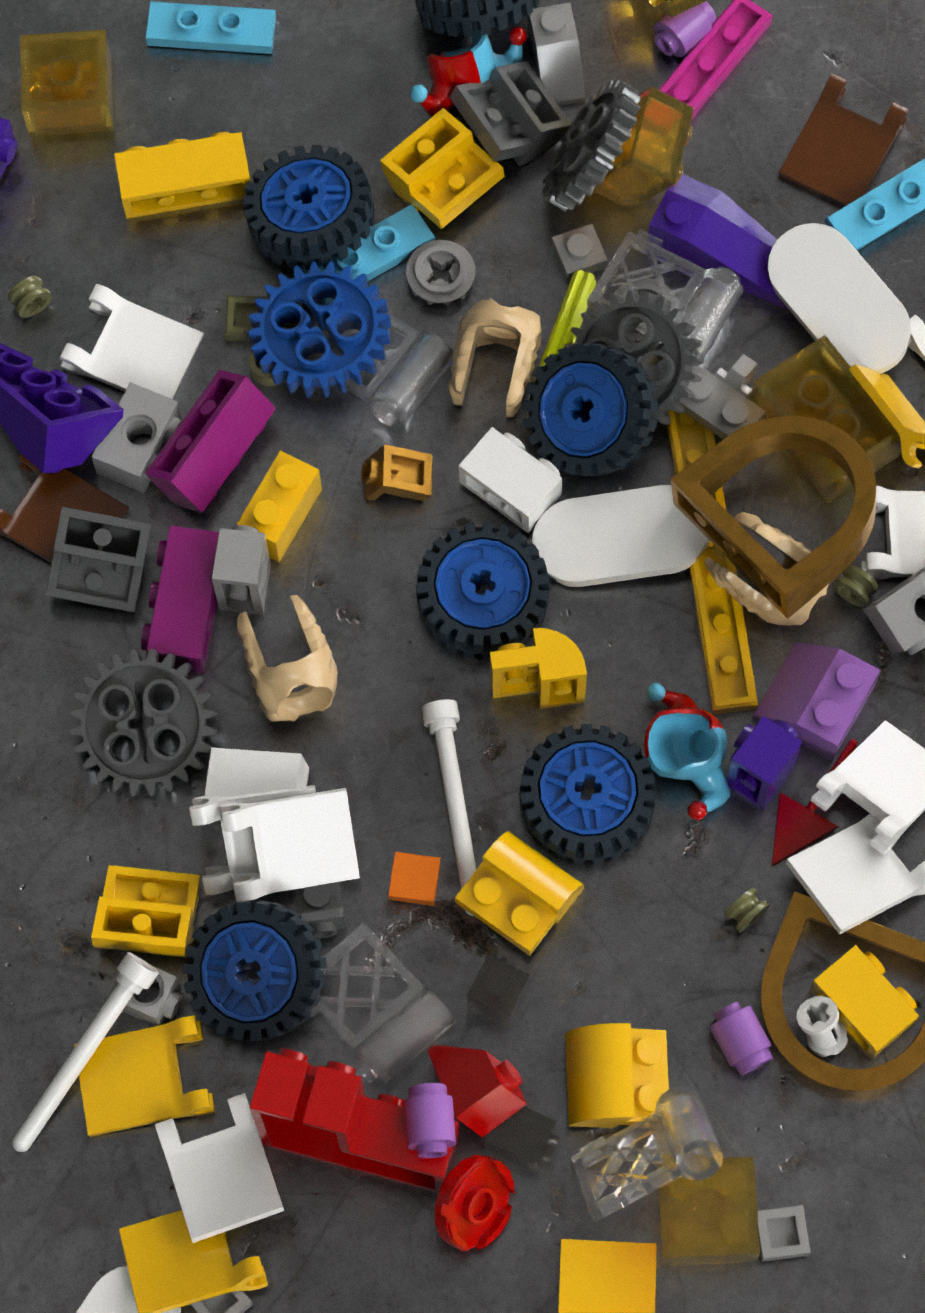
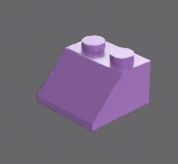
(819, 695)

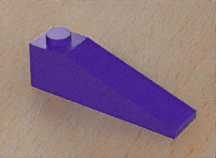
(715, 233)
(49, 418)

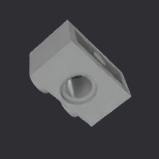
(143, 414)
(241, 570)
(895, 615)

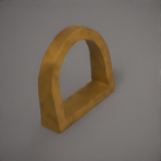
(782, 587)
(798, 912)

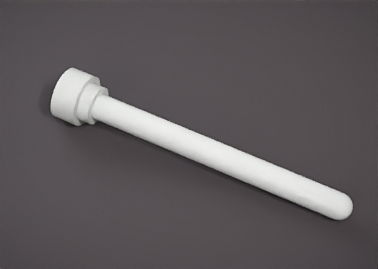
(441, 720)
(133, 977)

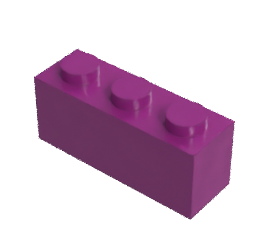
(210, 441)
(183, 598)

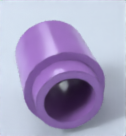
(685, 30)
(741, 1038)
(429, 1120)

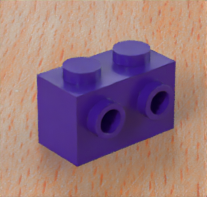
(763, 760)

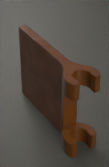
(841, 148)
(38, 514)

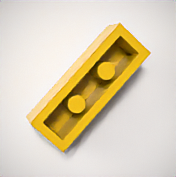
(182, 174)

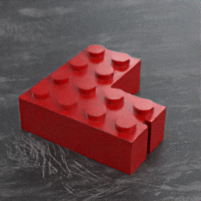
(330, 1119)

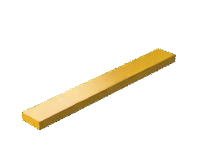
(717, 613)

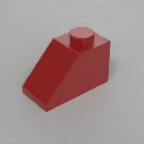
(480, 1085)

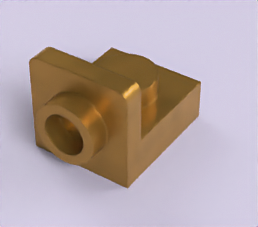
(397, 473)

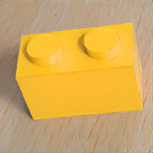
(282, 502)
(866, 1001)

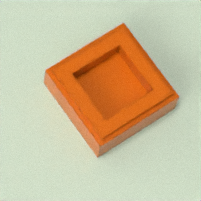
(414, 878)

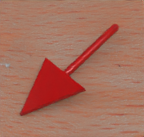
(800, 825)

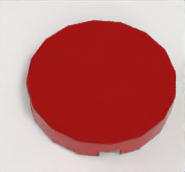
(474, 1202)

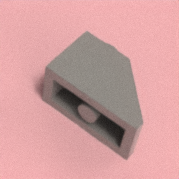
(557, 52)

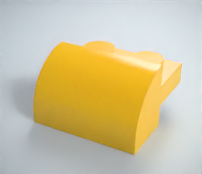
(440, 169)
(549, 667)
(518, 892)
(146, 911)
(614, 1074)

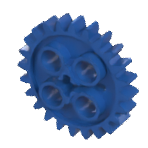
(286, 349)

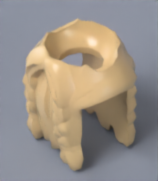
(502, 325)
(748, 596)
(275, 683)

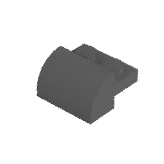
(512, 113)
(98, 559)

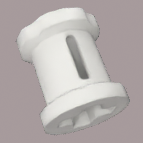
(825, 1018)

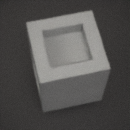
(163, 1007)

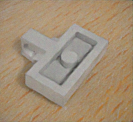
(723, 399)

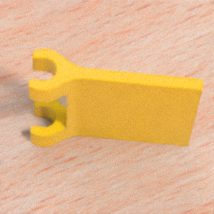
(896, 409)
(138, 1079)
(175, 1272)
(607, 1277)

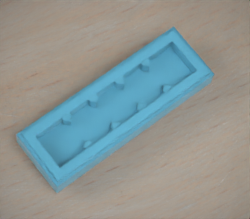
(211, 27)
(882, 208)
(385, 246)

